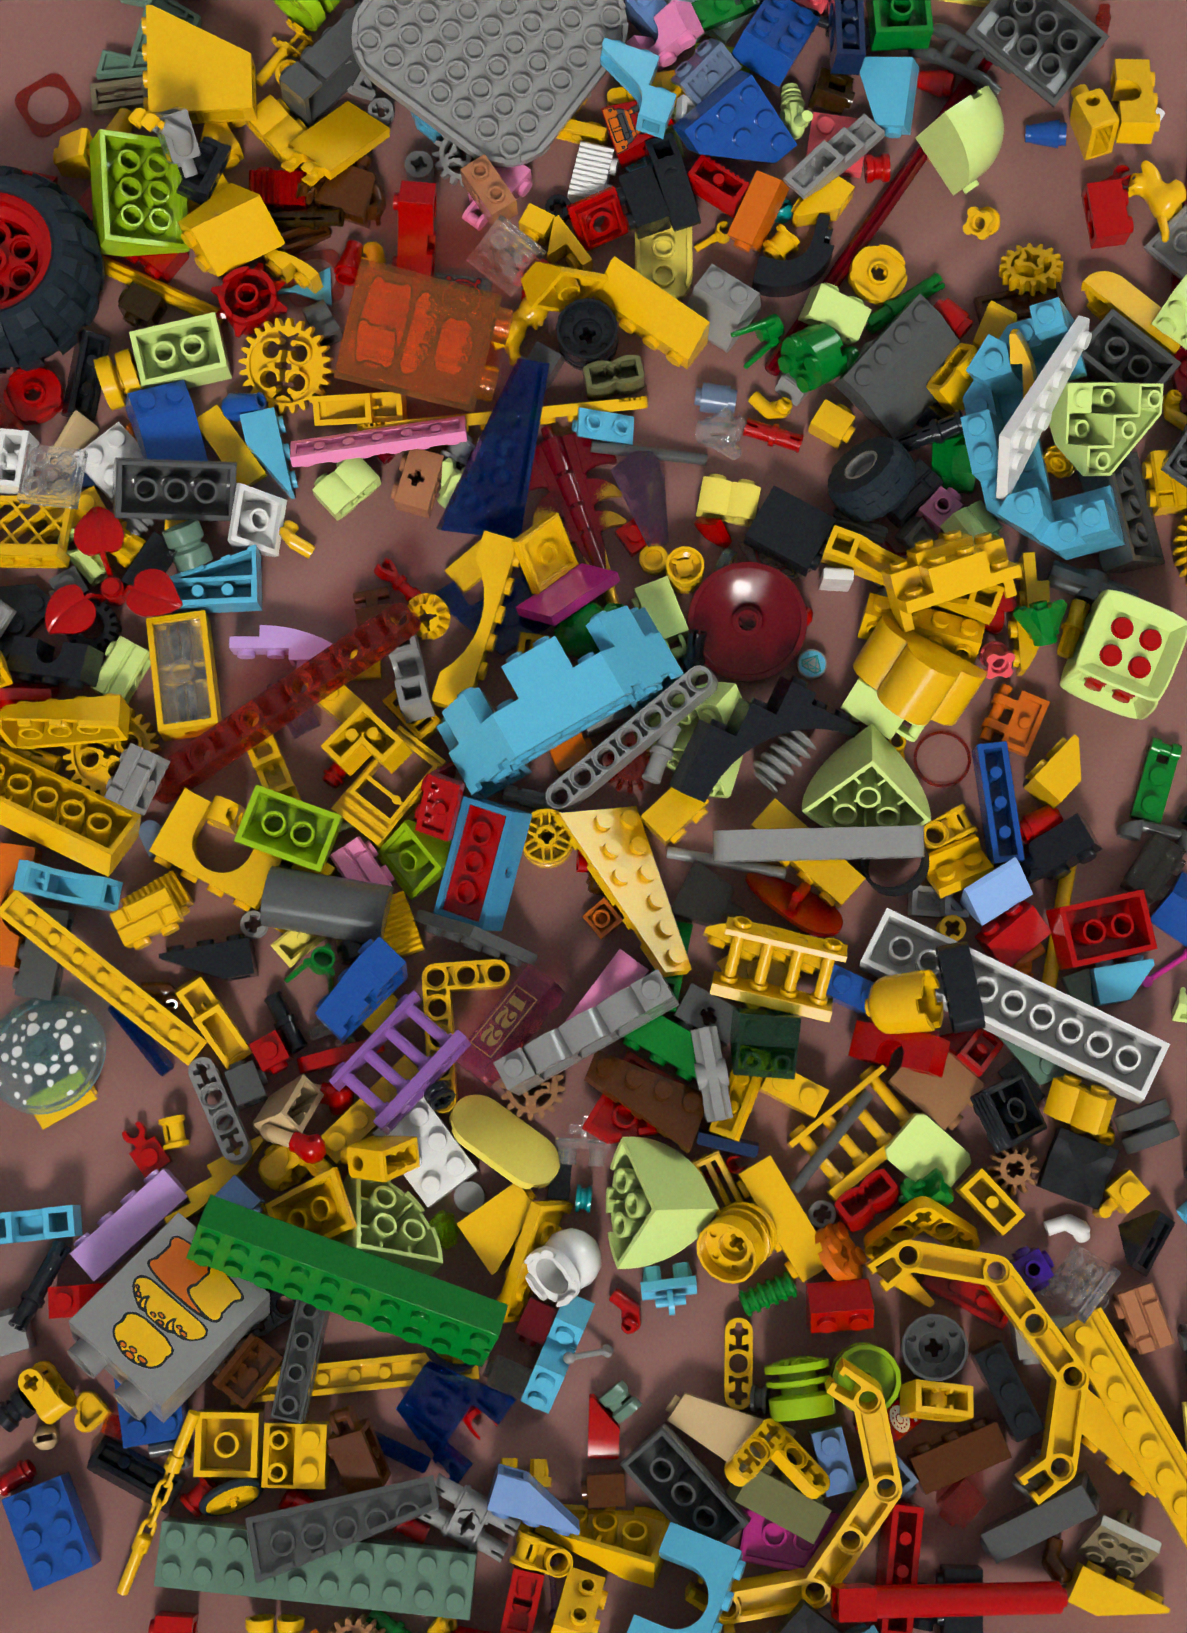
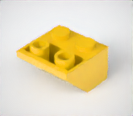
(1055, 779)
(296, 1455)

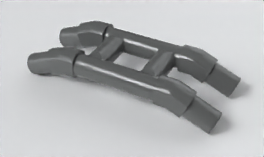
(944, 58)

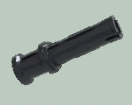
(936, 432)

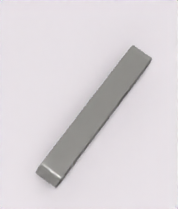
(646, 737)
(818, 844)

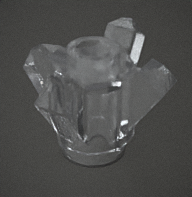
(721, 432)

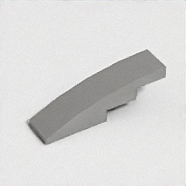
(834, 157)

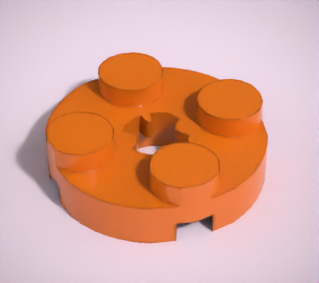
(839, 1252)

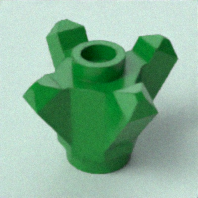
(1041, 620)

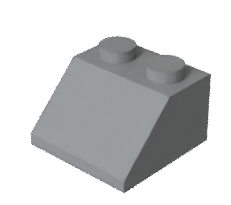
(725, 304)

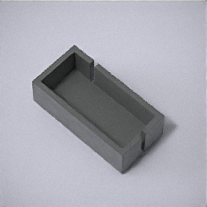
(322, 73)

